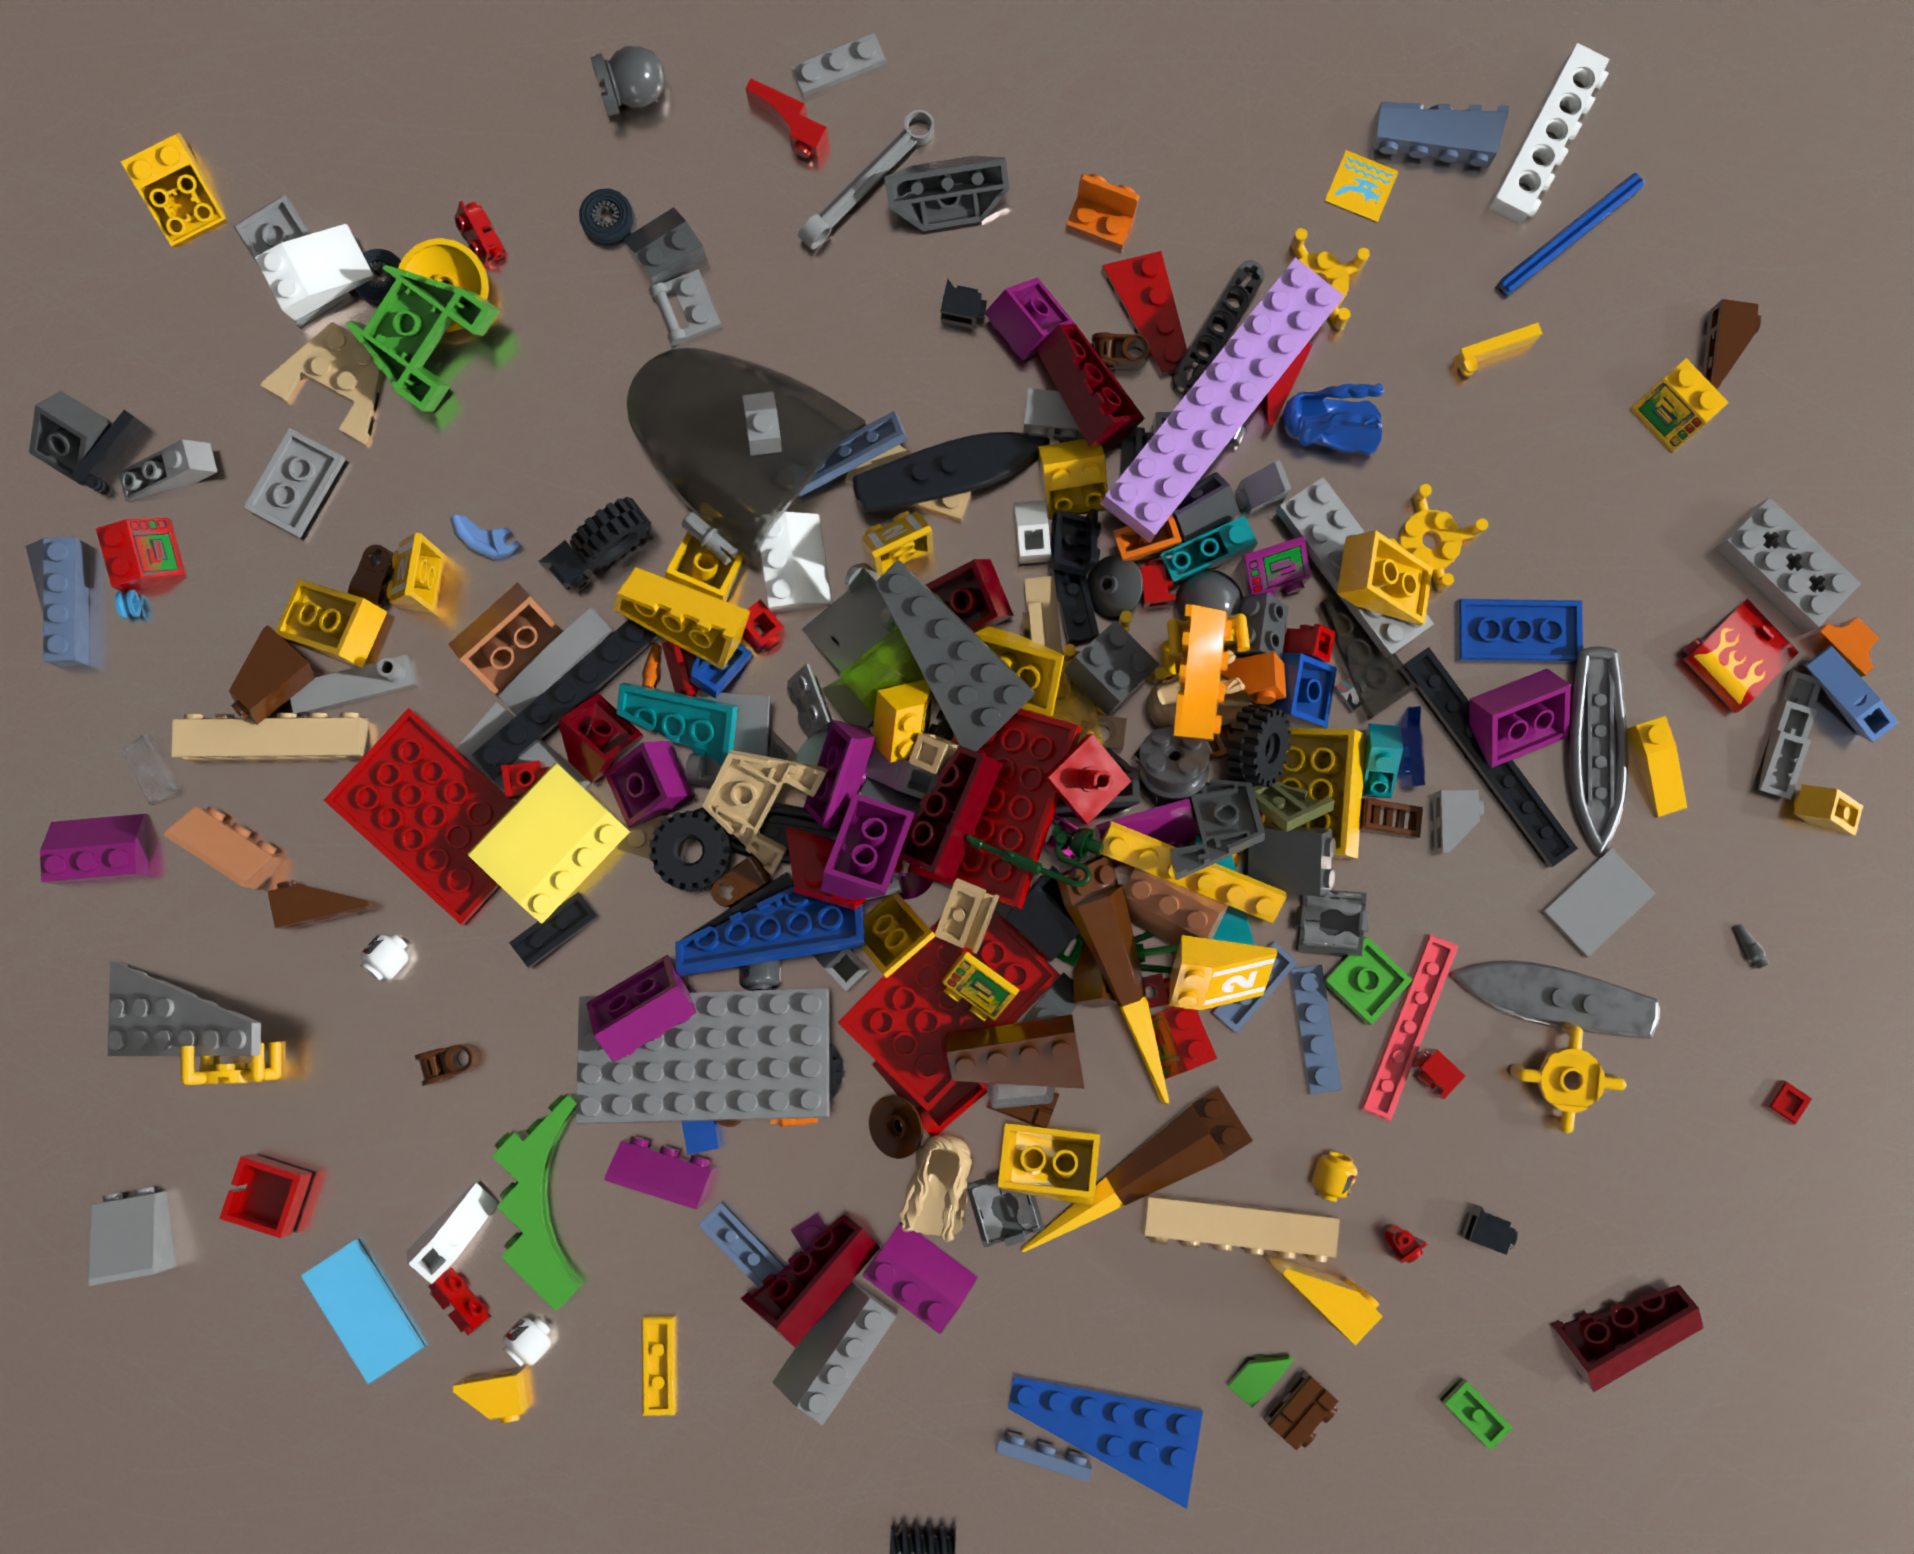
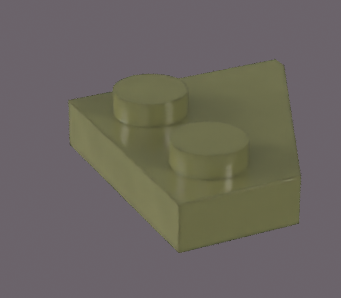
(1290, 805)

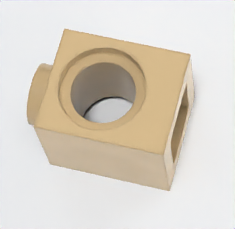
(1117, 729)
(932, 752)

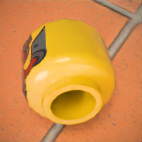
(1334, 1176)

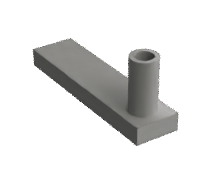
(355, 685)

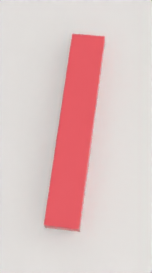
(1408, 1027)

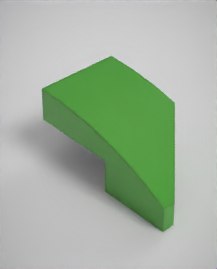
(1258, 1377)

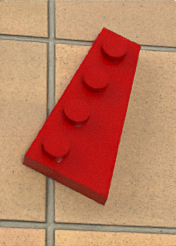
(1149, 301)

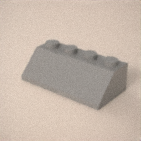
(834, 1352)

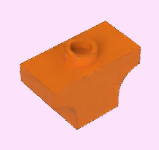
(1851, 640)

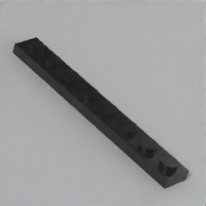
(563, 697)
(1505, 779)

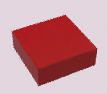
(1788, 1102)

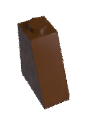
(269, 677)

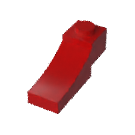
(805, 135)

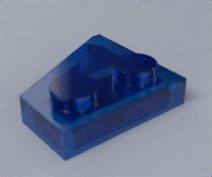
(1413, 737)

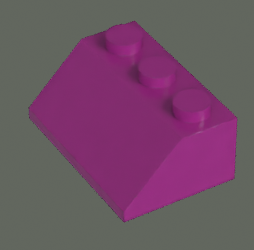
(1521, 716)
(845, 757)
(1166, 823)
(95, 849)
(866, 849)
(640, 1009)
(661, 1172)
(920, 1277)

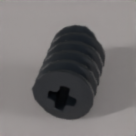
(922, 1544)

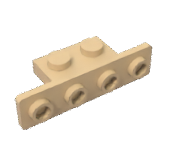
(1042, 612)

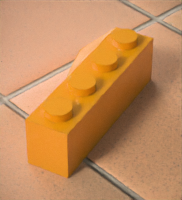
(1201, 673)

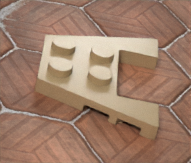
(341, 365)
(747, 792)

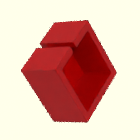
(270, 1198)

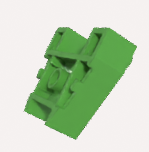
(410, 327)

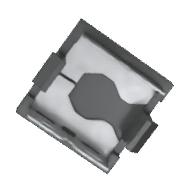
(1333, 923)
(1003, 1213)

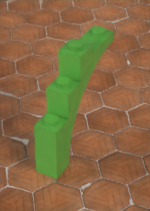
(527, 1160)

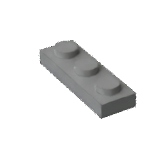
(838, 65)

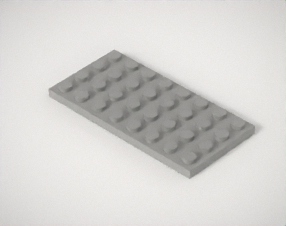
(730, 1061)

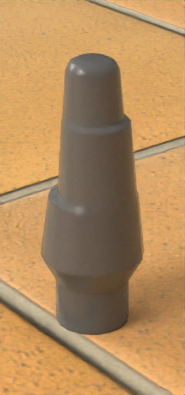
(1752, 948)

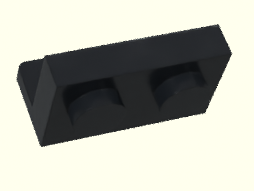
(1075, 542)

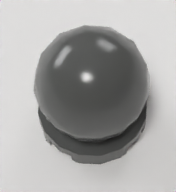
(630, 78)

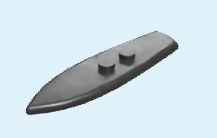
(1598, 744)
(1559, 996)

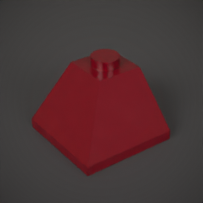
(596, 737)

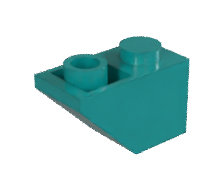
(1381, 759)

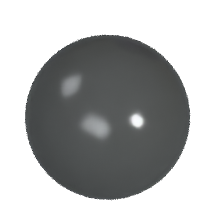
(1208, 590)

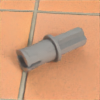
(708, 537)

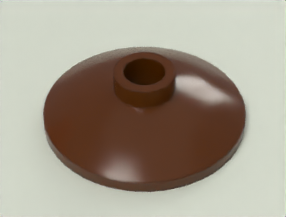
(886, 1128)

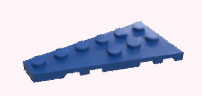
(775, 930)
(1131, 1434)

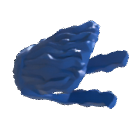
(1336, 423)

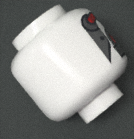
(384, 956)
(527, 1341)

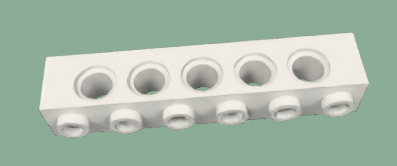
(1581, 66)

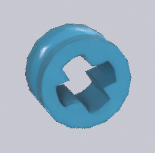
(127, 604)

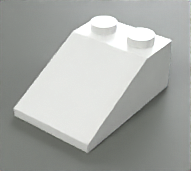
(314, 269)

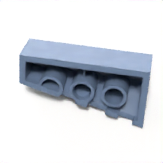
(1439, 131)
(62, 587)

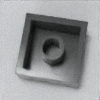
(1111, 668)

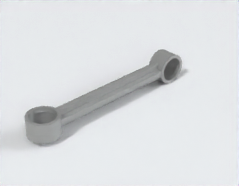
(819, 226)

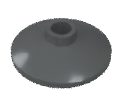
(1125, 589)

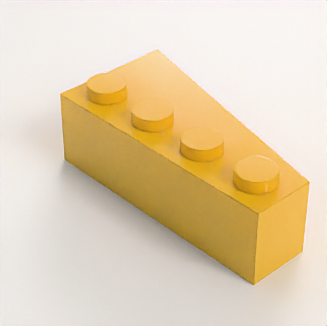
(683, 616)

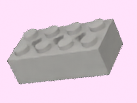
(1807, 564)

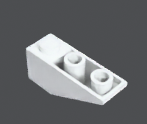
(451, 1233)

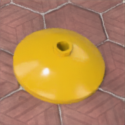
(450, 262)

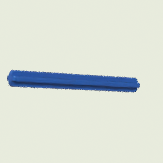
(1571, 233)

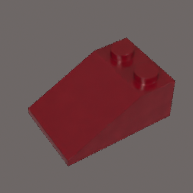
(974, 594)

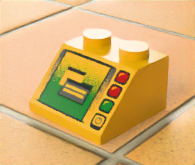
(1679, 405)
(900, 717)
(979, 986)

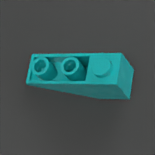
(1210, 549)

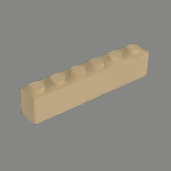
(270, 739)
(1240, 1226)

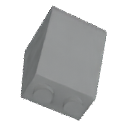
(130, 1237)

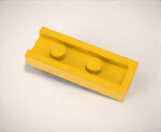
(1495, 346)

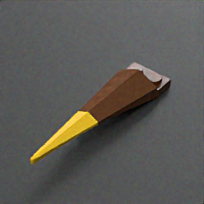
(1106, 927)
(1189, 1143)

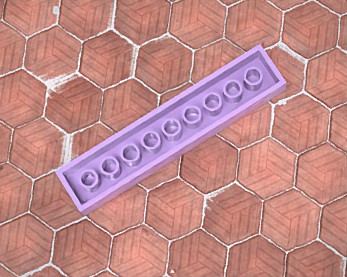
(1221, 400)

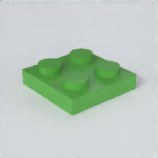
(1368, 982)

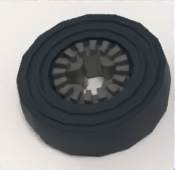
(609, 201)
(376, 259)

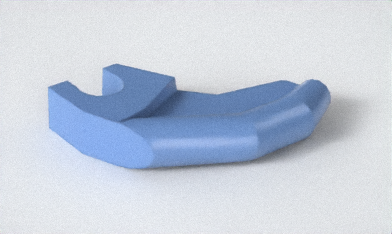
(484, 542)

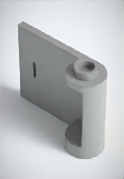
(853, 620)
(750, 734)

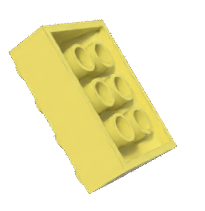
(548, 842)

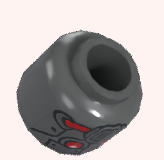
(760, 976)

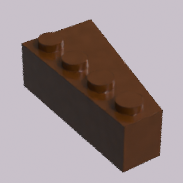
(1018, 1054)

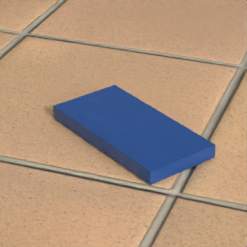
(1519, 630)

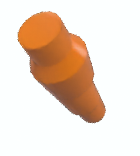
(651, 669)
(793, 1122)

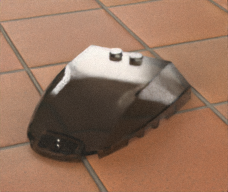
(695, 432)

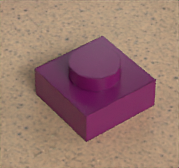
(808, 1230)

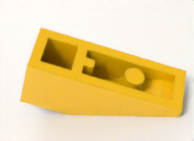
(1658, 765)

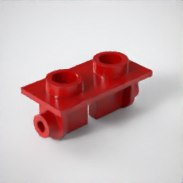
(472, 221)
(680, 668)
(1403, 1244)
(451, 1290)

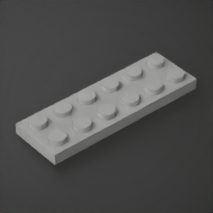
(1325, 524)

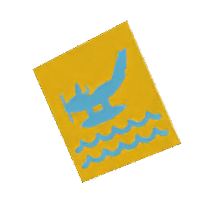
(1361, 186)

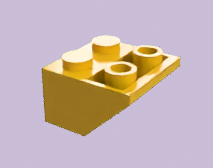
(1073, 476)

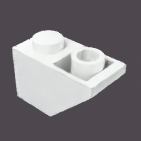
(1032, 532)

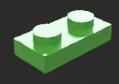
(1477, 1414)

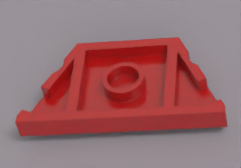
(808, 861)

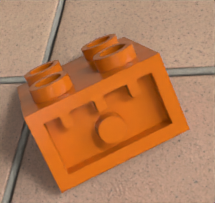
(1103, 210)

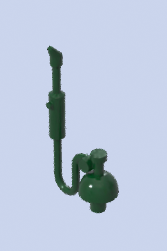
(1079, 844)

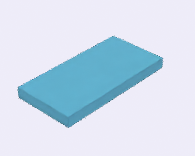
(362, 1311)

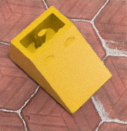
(174, 189)

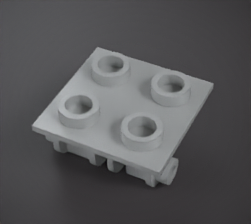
(805, 692)

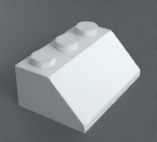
(795, 564)

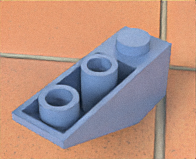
(1851, 695)

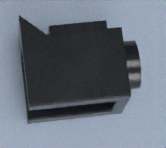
(962, 305)
(567, 567)
(1490, 1231)

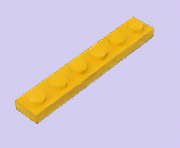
(1213, 881)

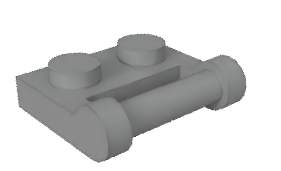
(695, 305)

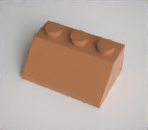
(505, 639)
(225, 847)
(1171, 909)

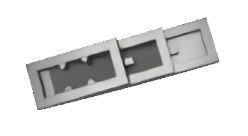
(556, 660)
(1789, 735)

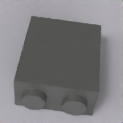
(1294, 860)

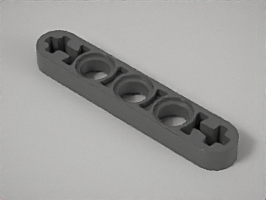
(1225, 311)

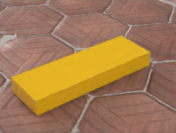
(658, 1366)

